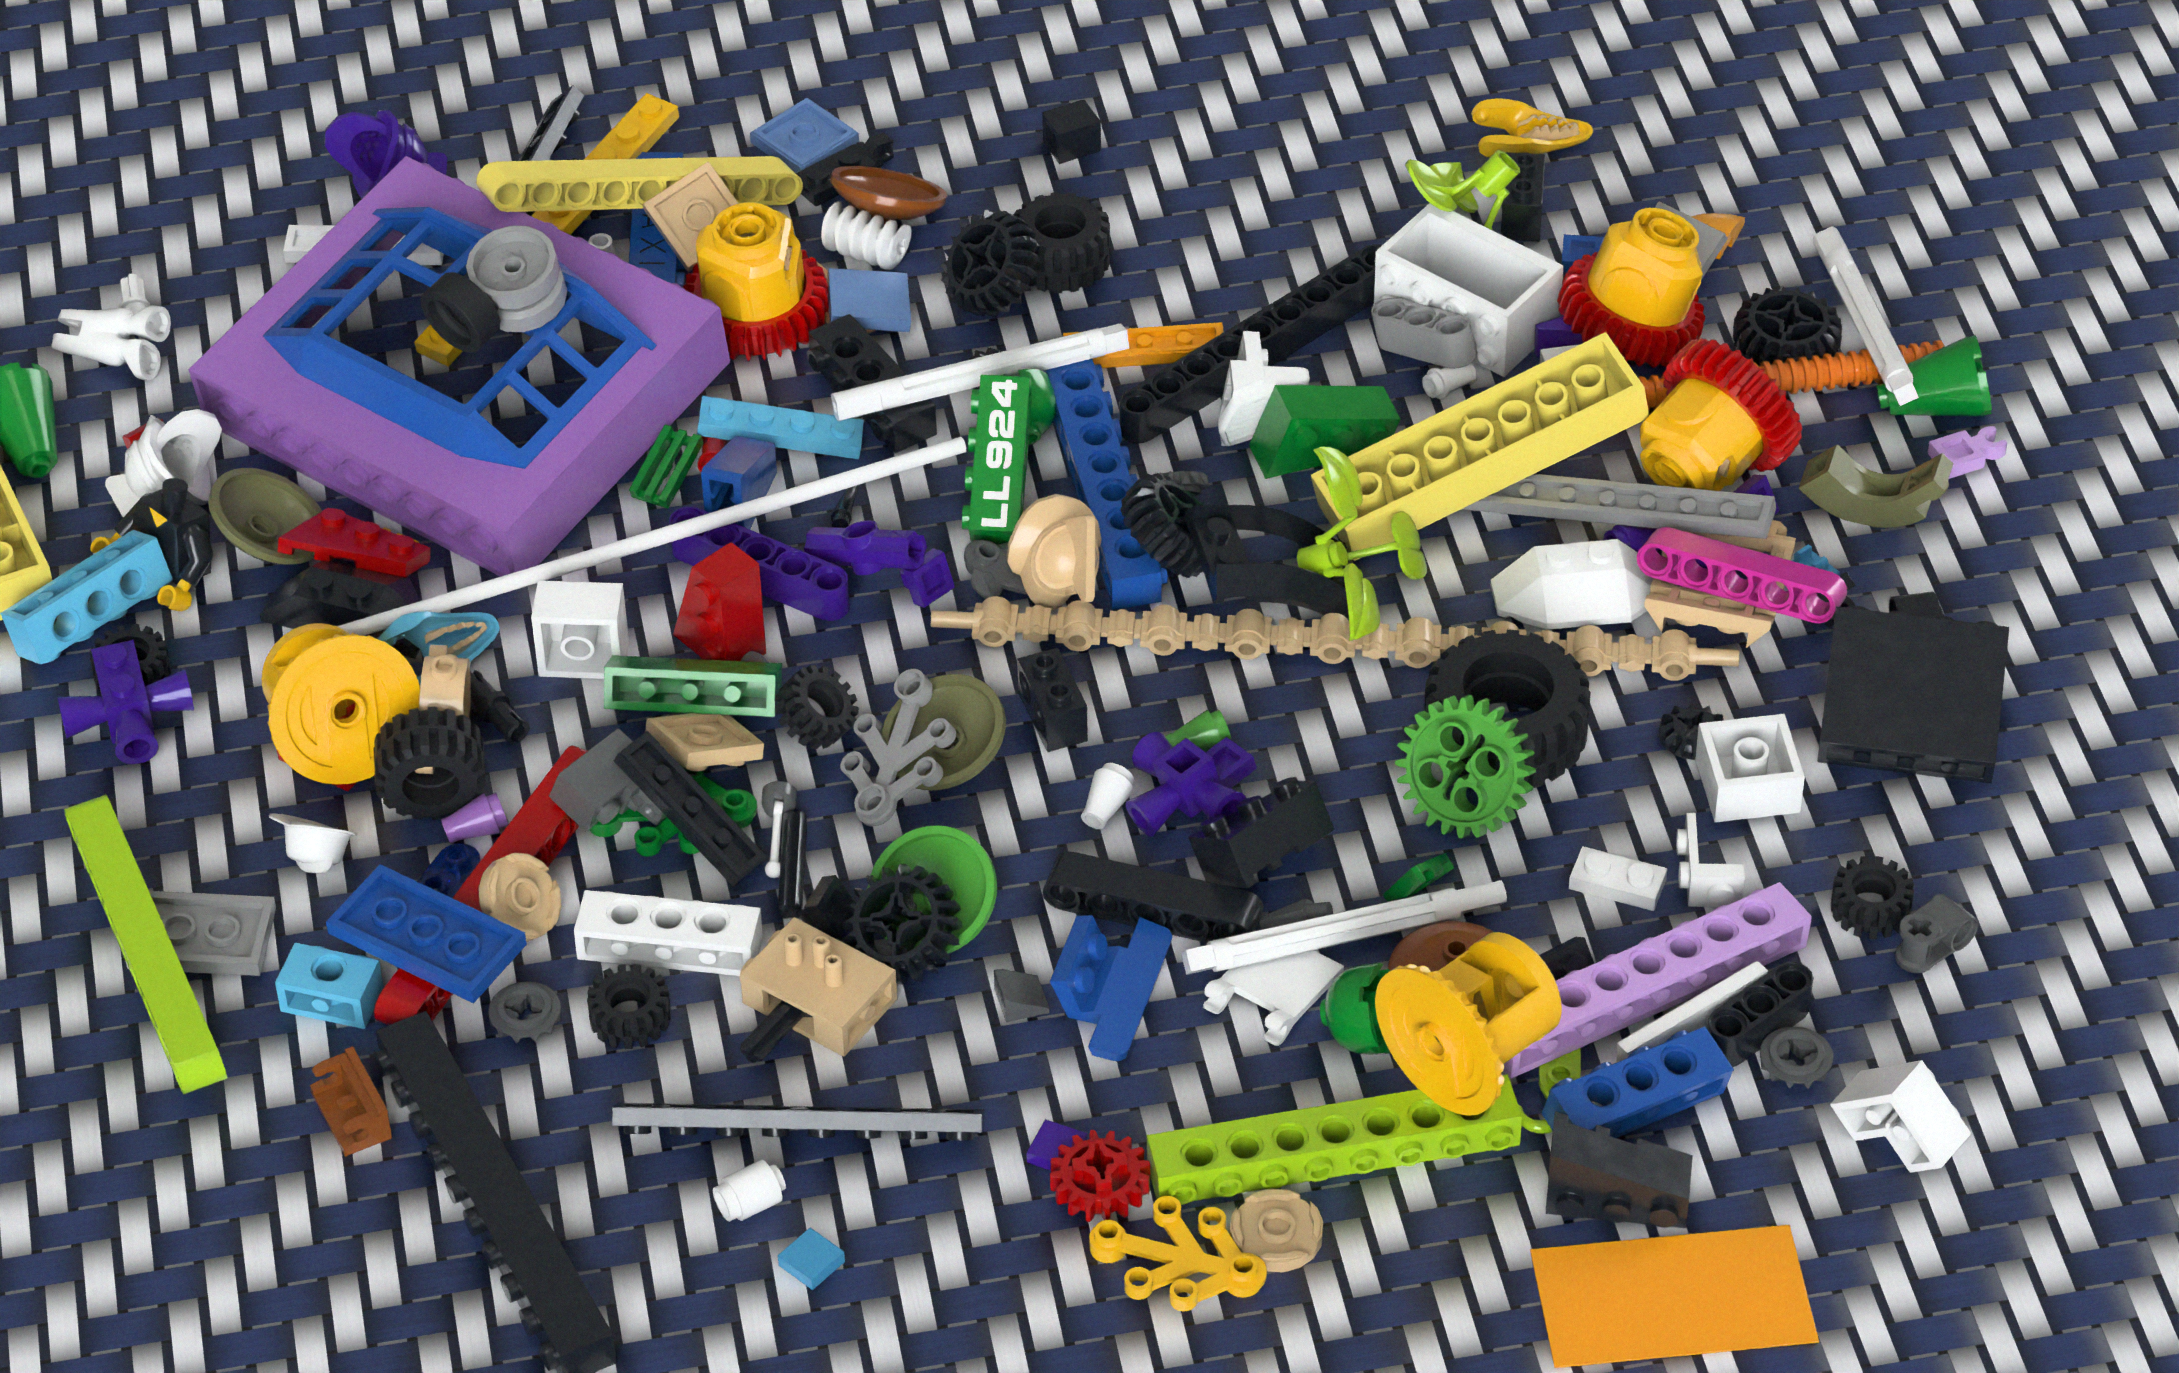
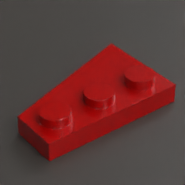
(341, 536)

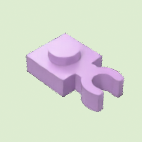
(1968, 452)

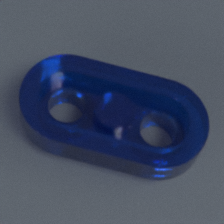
(450, 868)

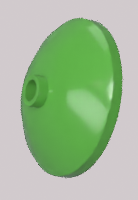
(960, 864)

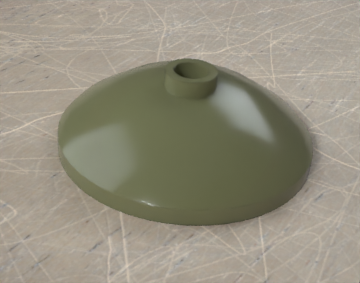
(257, 508)
(978, 723)

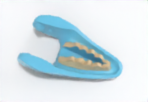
(463, 632)

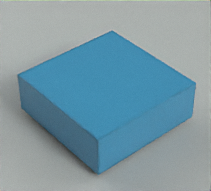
(811, 1258)

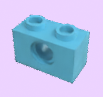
(329, 985)

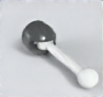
(776, 809)

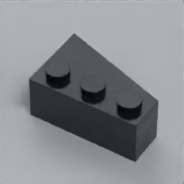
(1616, 1179)

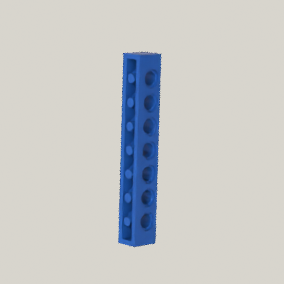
(1101, 480)

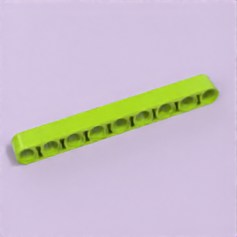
(145, 945)

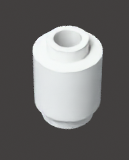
(749, 1191)

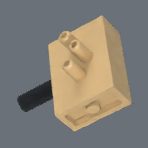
(814, 988)

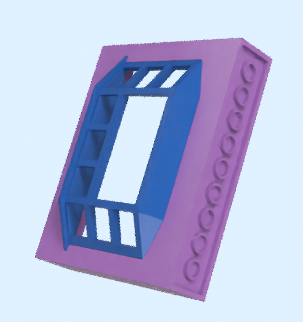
(420, 451)

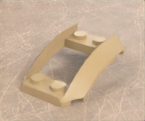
(1695, 607)

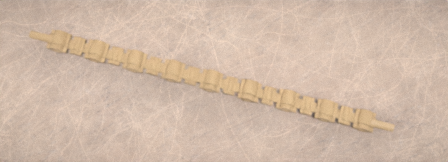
(1251, 634)

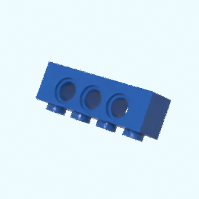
(1693, 1055)

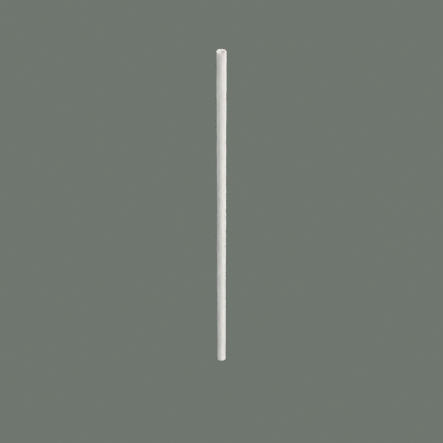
(662, 535)

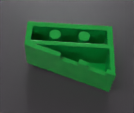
(1316, 417)

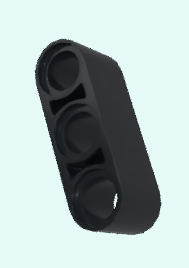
(1765, 1006)

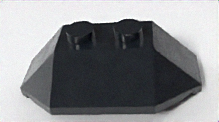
(339, 595)

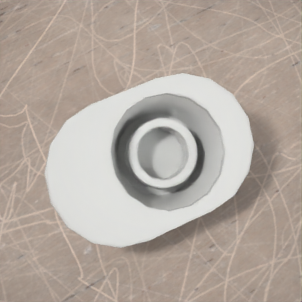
(312, 843)

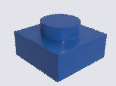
(1576, 246)

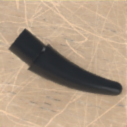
(842, 513)

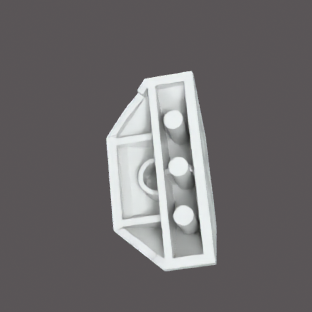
(1573, 585)

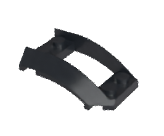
(1231, 574)

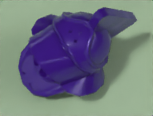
(375, 146)

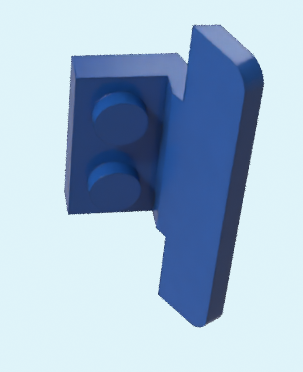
(1109, 982)

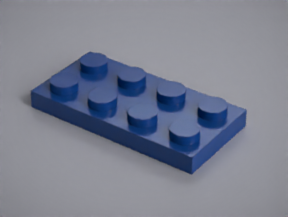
(426, 933)

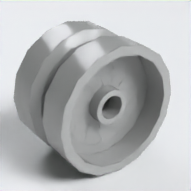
(519, 276)

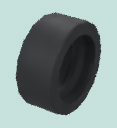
(460, 312)

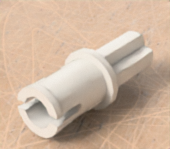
(133, 296)

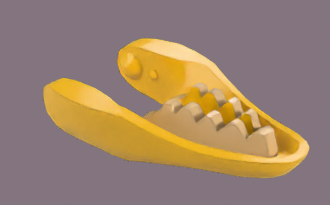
(1528, 128)

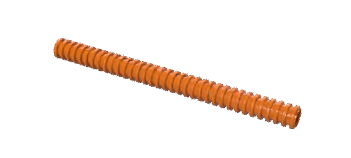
(1812, 373)

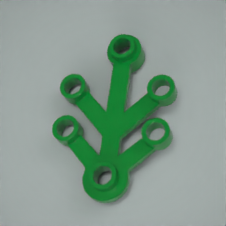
(736, 803)

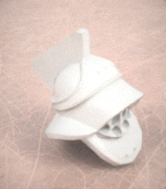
(166, 452)

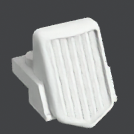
(1249, 389)

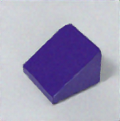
(1554, 334)

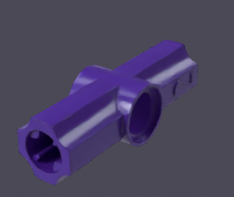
(866, 547)

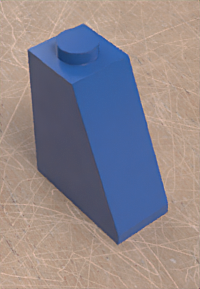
(738, 475)

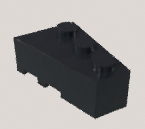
(1261, 833)

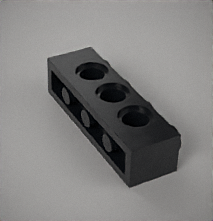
(854, 359)

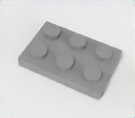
(217, 930)

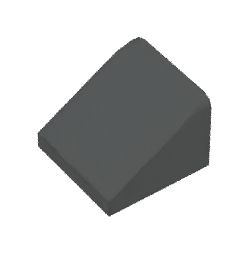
(1019, 995)

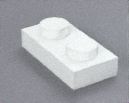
(1618, 878)

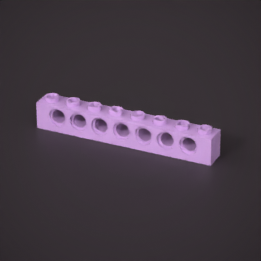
(1669, 971)

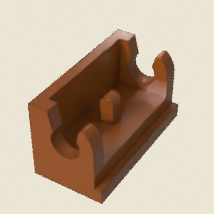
(350, 1103)

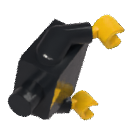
(181, 533)

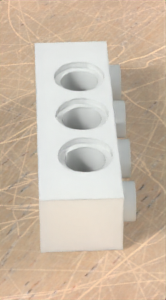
(667, 932)

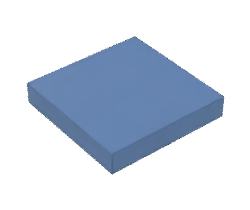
(803, 135)
(871, 297)

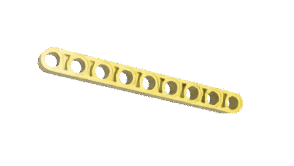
(627, 182)

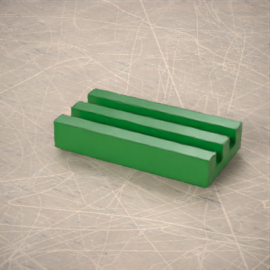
(652, 461)

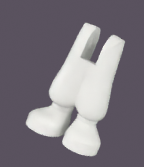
(106, 333)

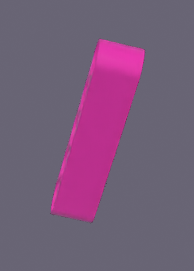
(1760, 568)

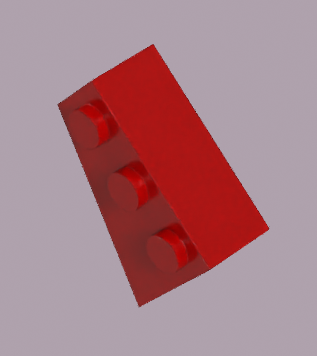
(723, 607)

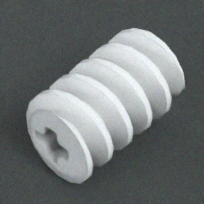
(865, 238)

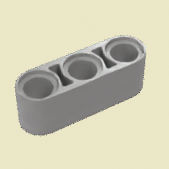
(1424, 333)

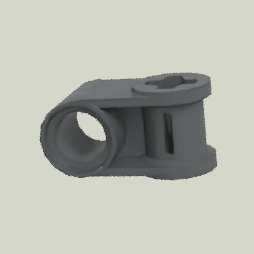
(1934, 934)

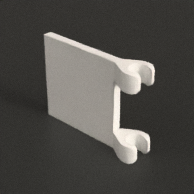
(1280, 985)

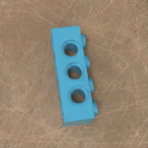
(66, 597)

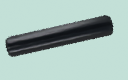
(792, 864)

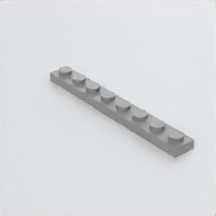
(1634, 505)

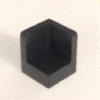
(1071, 131)

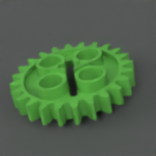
(1495, 789)

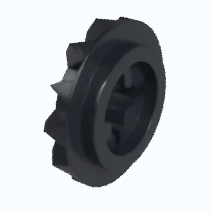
(1675, 725)

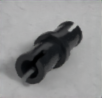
(495, 708)

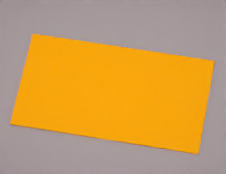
(1673, 1296)

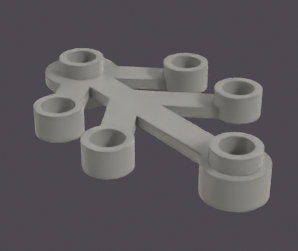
(878, 801)

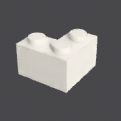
(1906, 1109)

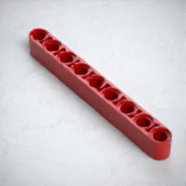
(536, 830)

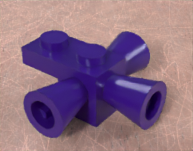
(125, 702)
(1187, 780)

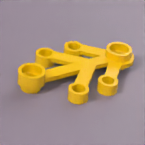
(1182, 1259)

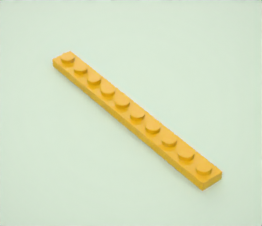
(627, 140)

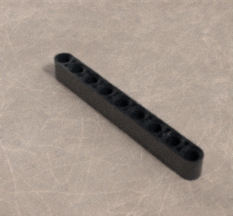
(1283, 329)

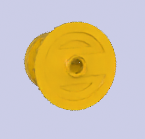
(311, 682)
(1478, 1008)

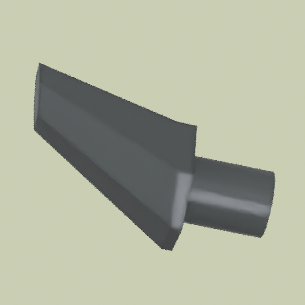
(1296, 912)

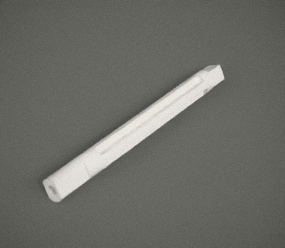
(1865, 315)
(967, 374)
(1342, 927)

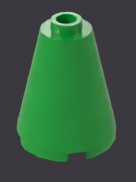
(1946, 382)
(28, 419)

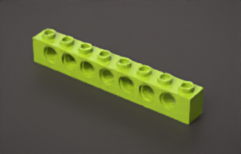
(1324, 1143)

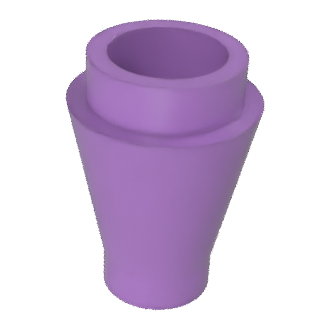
(476, 819)

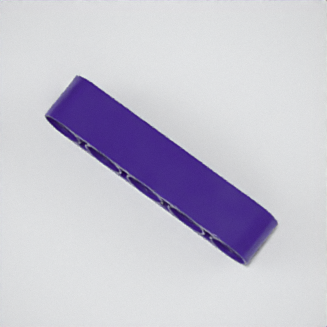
(784, 571)

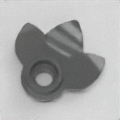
(990, 569)

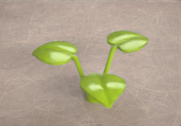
(1445, 185)
(1330, 556)

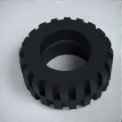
(1523, 673)

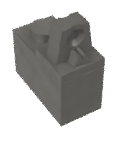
(598, 789)

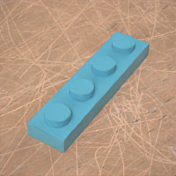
(782, 426)

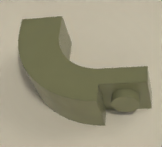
(1873, 498)

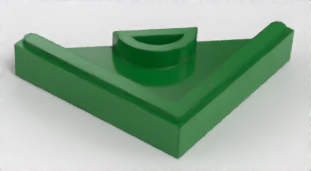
(1419, 877)

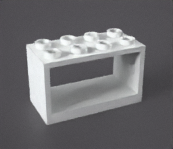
(1473, 273)

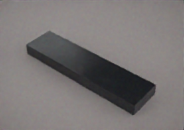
(690, 808)

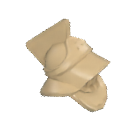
(1056, 550)

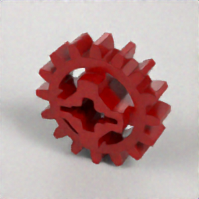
(1100, 1175)

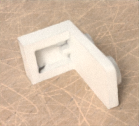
(1706, 883)

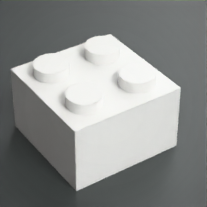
(578, 627)
(1749, 768)

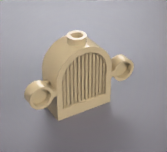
(445, 685)

